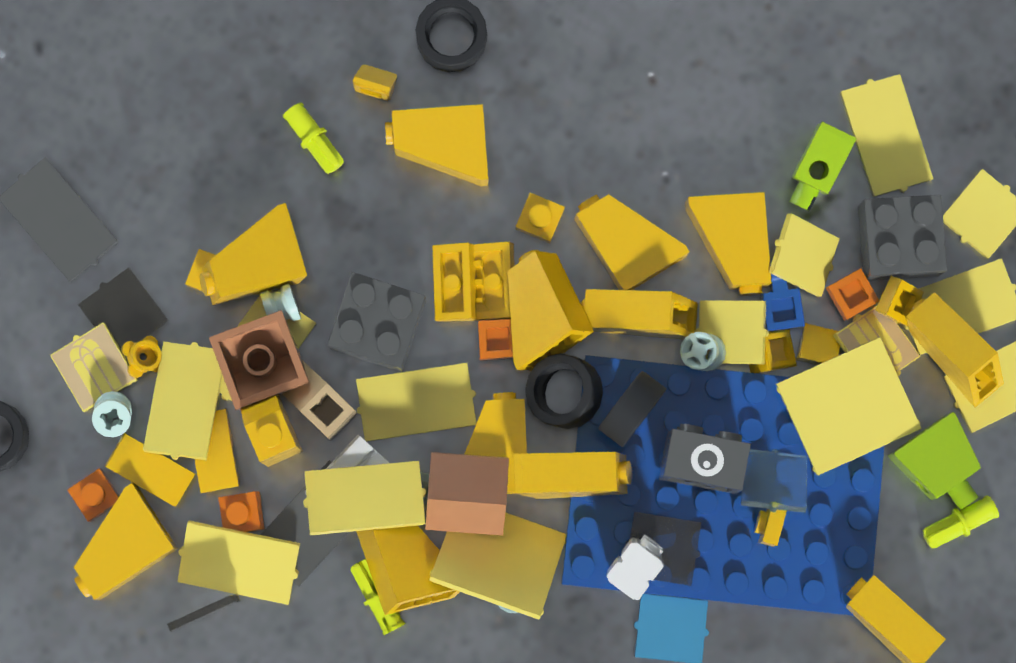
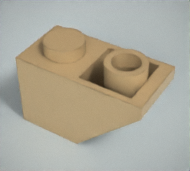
(321, 404)

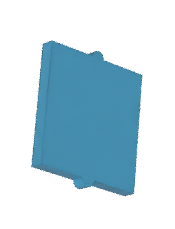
(671, 628)

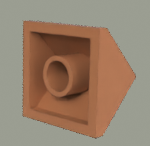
(259, 360)
(467, 493)

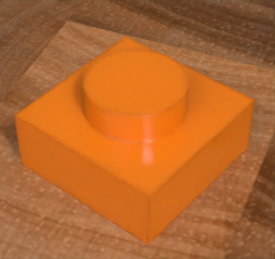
(852, 294)
(495, 339)
(94, 495)
(242, 512)

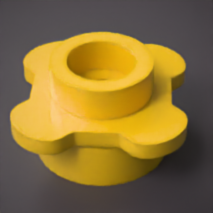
(150, 348)

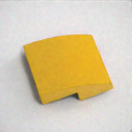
(472, 281)

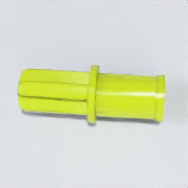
(313, 138)
(960, 522)
(365, 582)

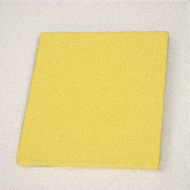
(848, 406)
(502, 569)

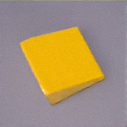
(375, 82)
(817, 345)
(778, 353)

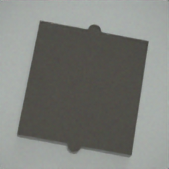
(124, 309)
(678, 541)
(203, 612)

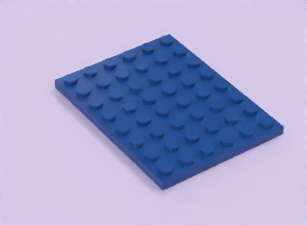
(817, 551)

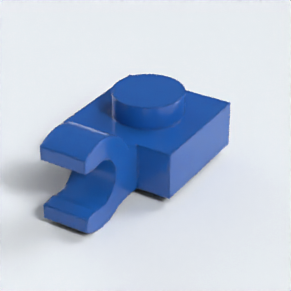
(782, 306)

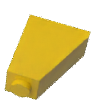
(442, 139)
(735, 237)
(627, 242)
(256, 260)
(543, 309)
(640, 313)
(956, 348)
(270, 431)
(500, 431)
(571, 474)
(123, 545)
(401, 567)
(893, 621)

